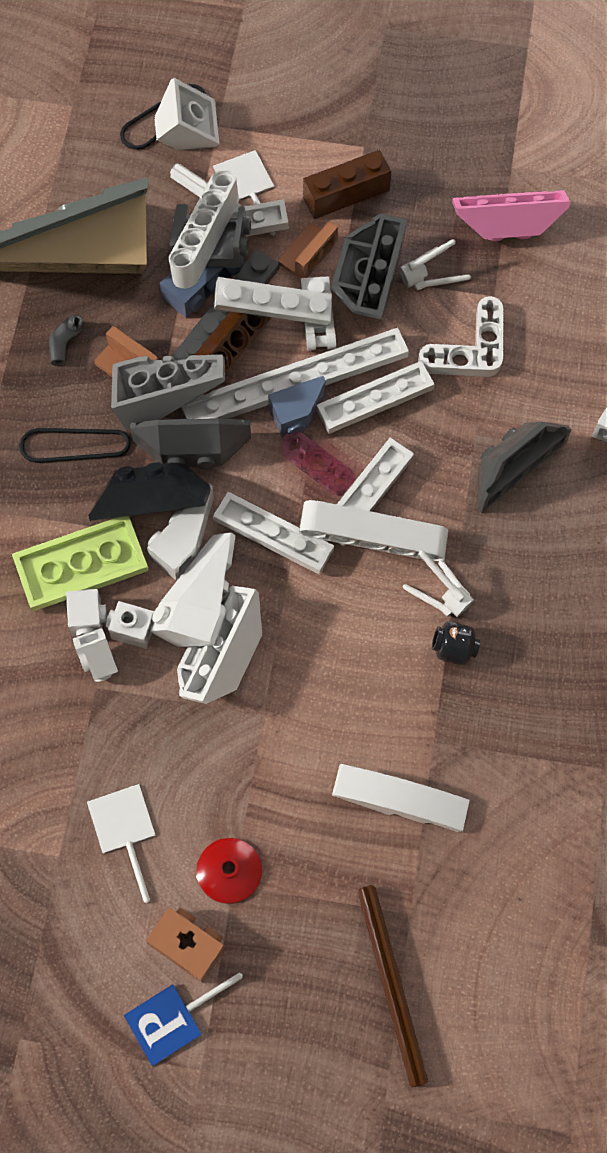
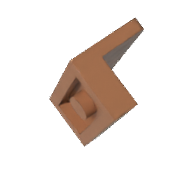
(309, 249)
(120, 349)

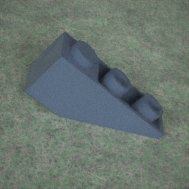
(193, 298)

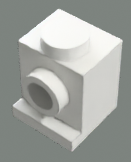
(95, 655)

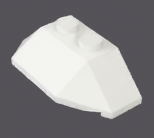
(218, 669)

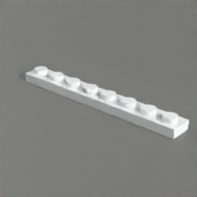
(333, 364)

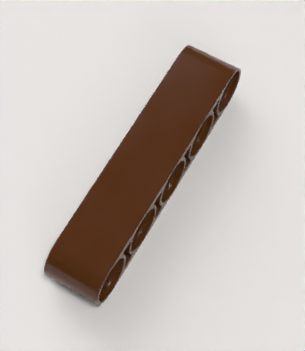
(242, 335)

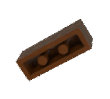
(346, 184)

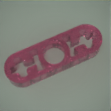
(306, 444)

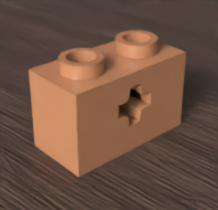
(195, 961)

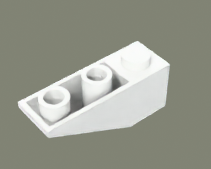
(181, 539)

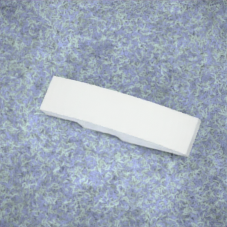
(400, 797)

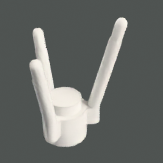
(415, 271)
(456, 599)

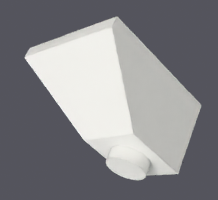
(186, 118)

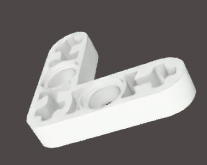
(476, 354)

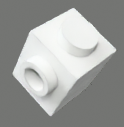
(85, 611)
(130, 624)

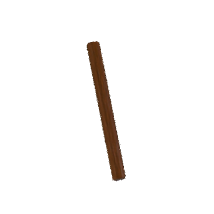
(392, 986)

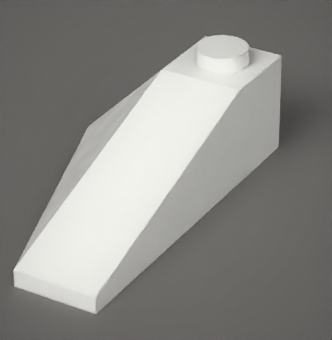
(193, 607)

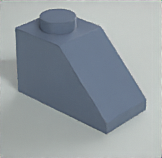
(296, 405)

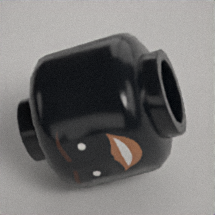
(455, 643)

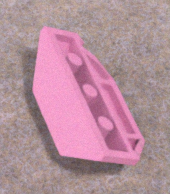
(511, 214)

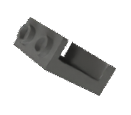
(231, 244)

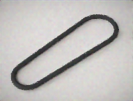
(141, 116)
(77, 457)

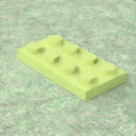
(80, 562)

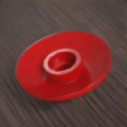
(229, 887)

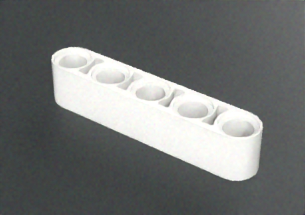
(204, 229)
(373, 530)

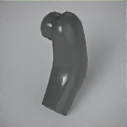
(61, 336)

